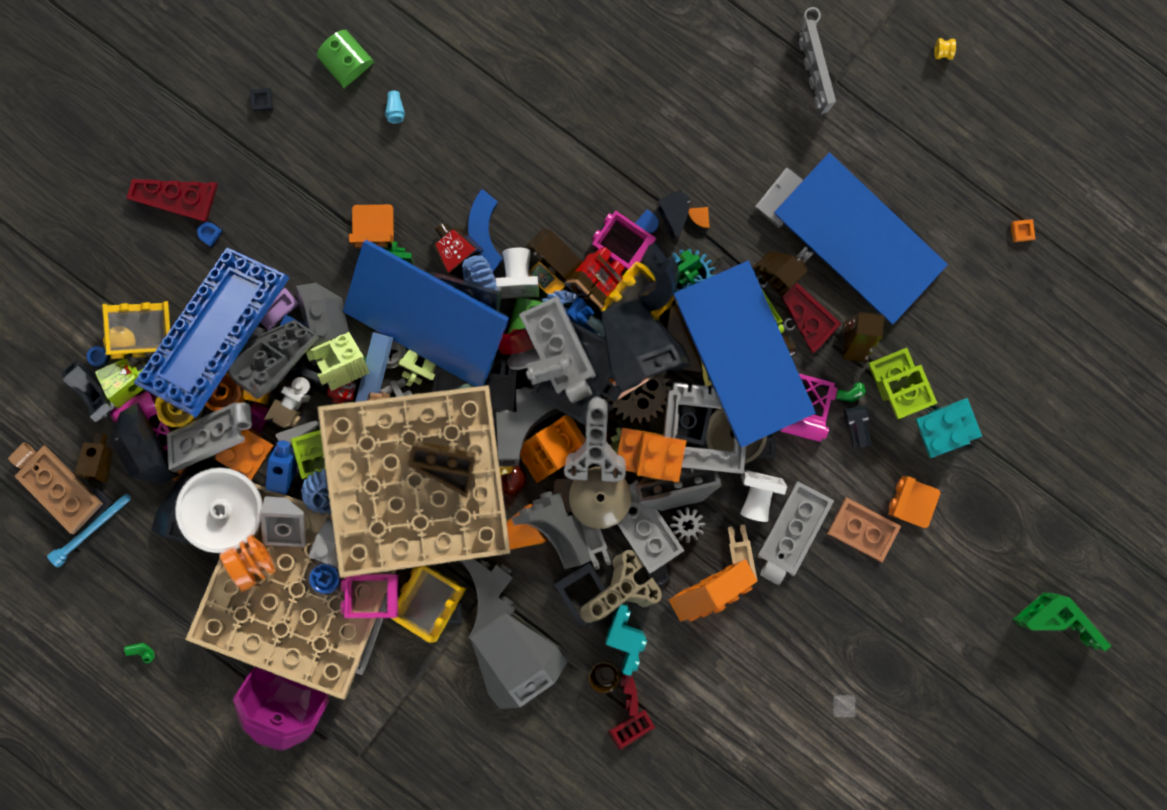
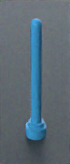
(58, 556)

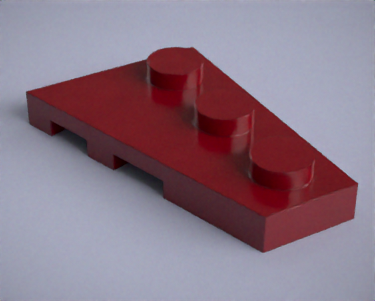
(810, 317)

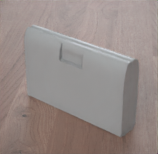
(777, 194)

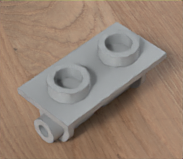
(549, 368)

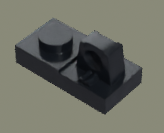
(303, 369)

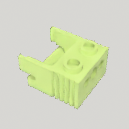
(339, 361)

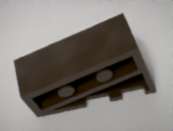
(555, 254)
(780, 270)
(679, 330)
(861, 334)
(444, 464)

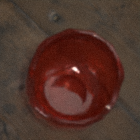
(514, 481)

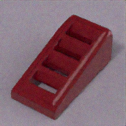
(620, 727)

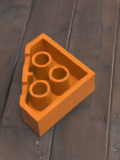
(713, 592)

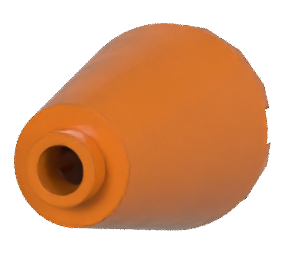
(523, 535)

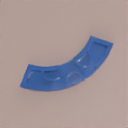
(479, 227)

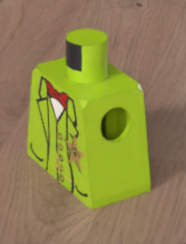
(119, 381)

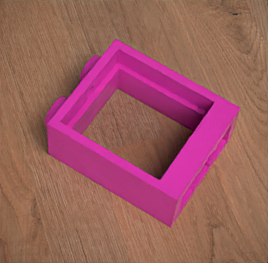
(609, 222)
(392, 600)

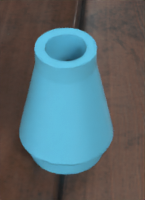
(394, 108)

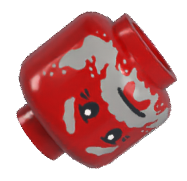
(343, 393)

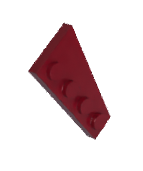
(182, 198)

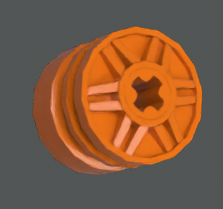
(245, 564)

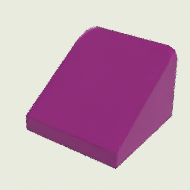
(258, 414)

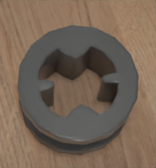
(805, 254)

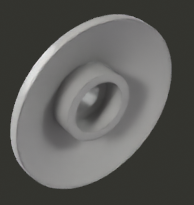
(520, 360)

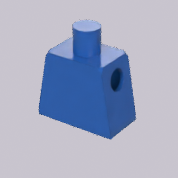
(281, 459)

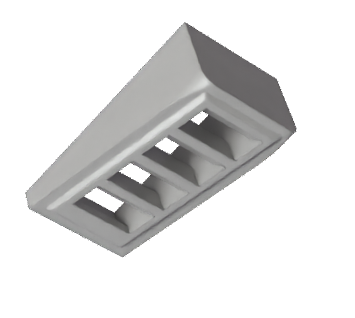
(298, 431)

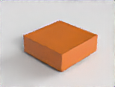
(1022, 230)

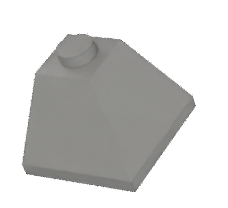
(282, 523)
(325, 546)

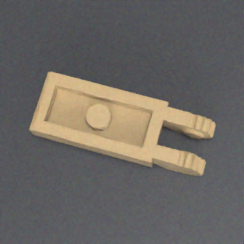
(741, 550)

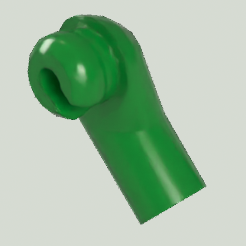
(852, 395)
(142, 650)

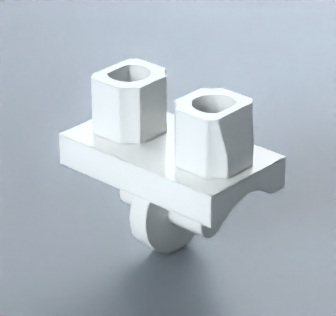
(295, 393)

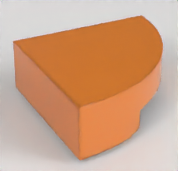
(699, 216)

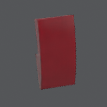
(515, 342)
(629, 687)

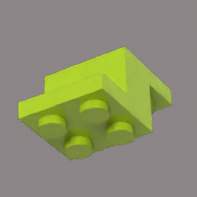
(902, 383)
(309, 453)

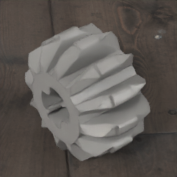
(688, 532)

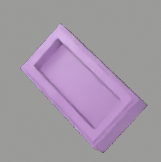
(282, 305)

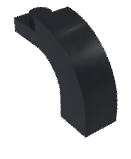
(666, 274)
(88, 388)

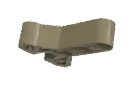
(624, 569)

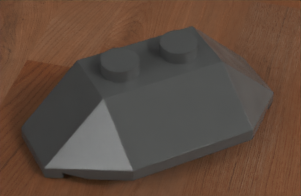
(321, 313)
(692, 488)

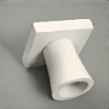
(517, 275)
(760, 494)

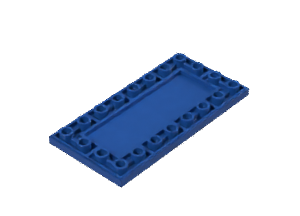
(860, 238)
(424, 314)
(211, 331)
(744, 353)

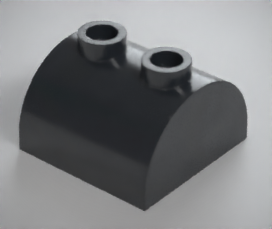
(693, 423)

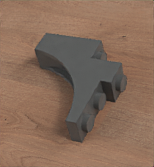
(515, 427)
(558, 526)
(489, 586)

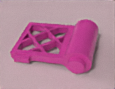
(147, 403)
(814, 426)

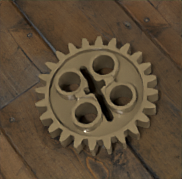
(630, 408)

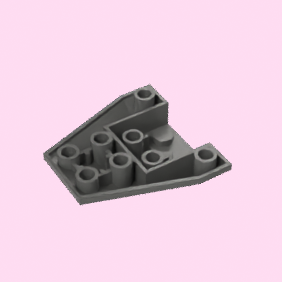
(270, 357)
(515, 661)

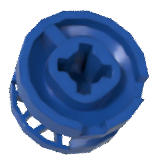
(325, 578)

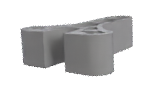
(612, 464)

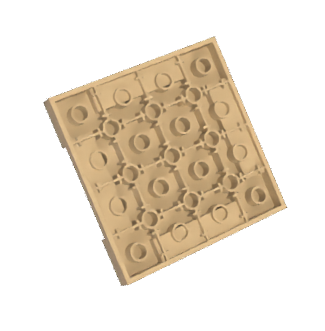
(395, 515)
(286, 622)

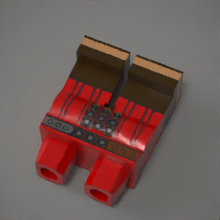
(596, 278)

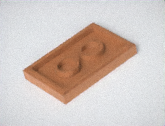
(863, 529)

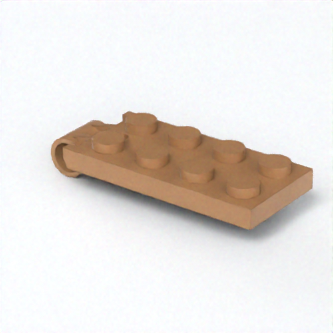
(55, 486)

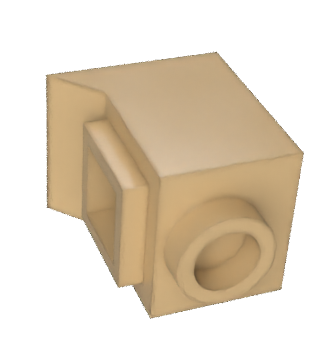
(282, 415)

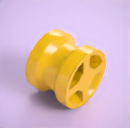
(945, 48)

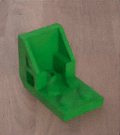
(1059, 612)

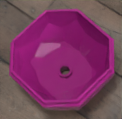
(271, 698)

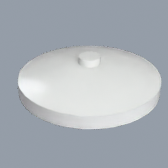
(218, 509)

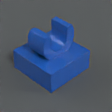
(579, 312)

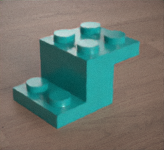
(948, 428)
(626, 639)

